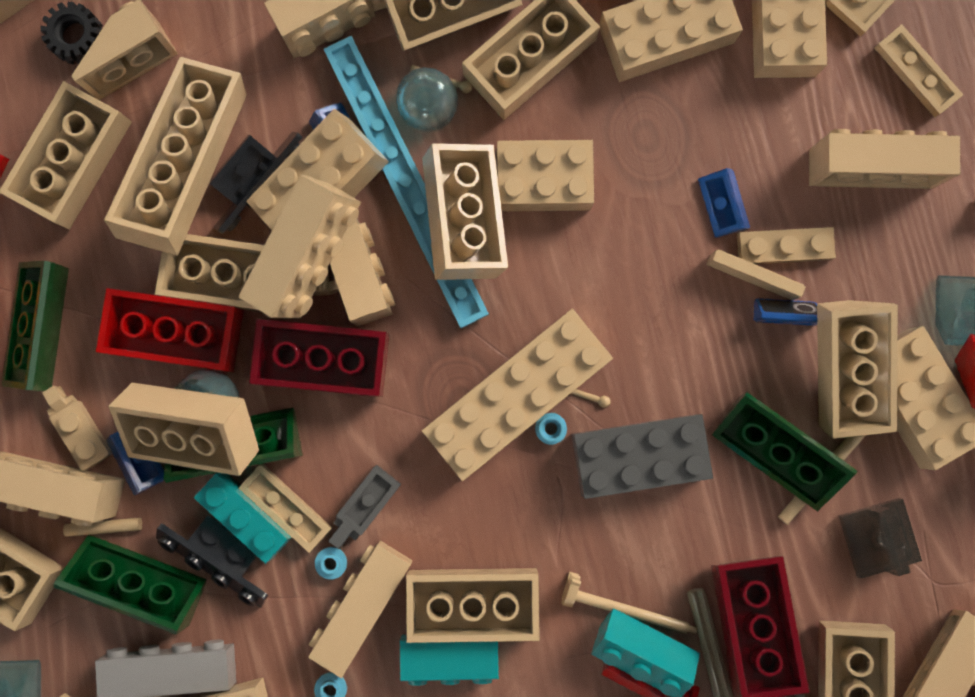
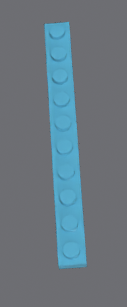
(400, 170)

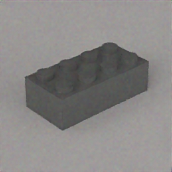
(642, 456)

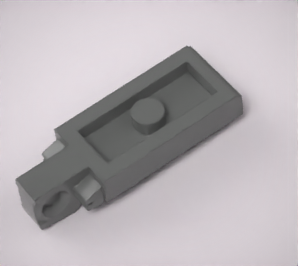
(364, 505)

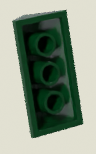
(35, 325)
(276, 438)
(783, 452)
(132, 584)

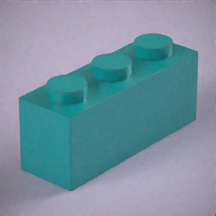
(242, 517)
(646, 654)
(448, 662)

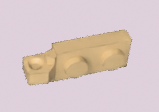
(76, 428)

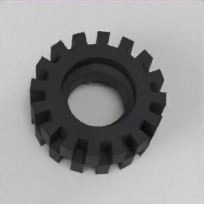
(60, 22)

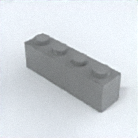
(166, 671)

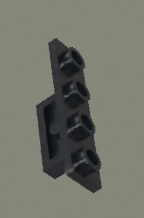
(245, 172)
(218, 554)

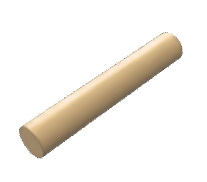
(107, 526)

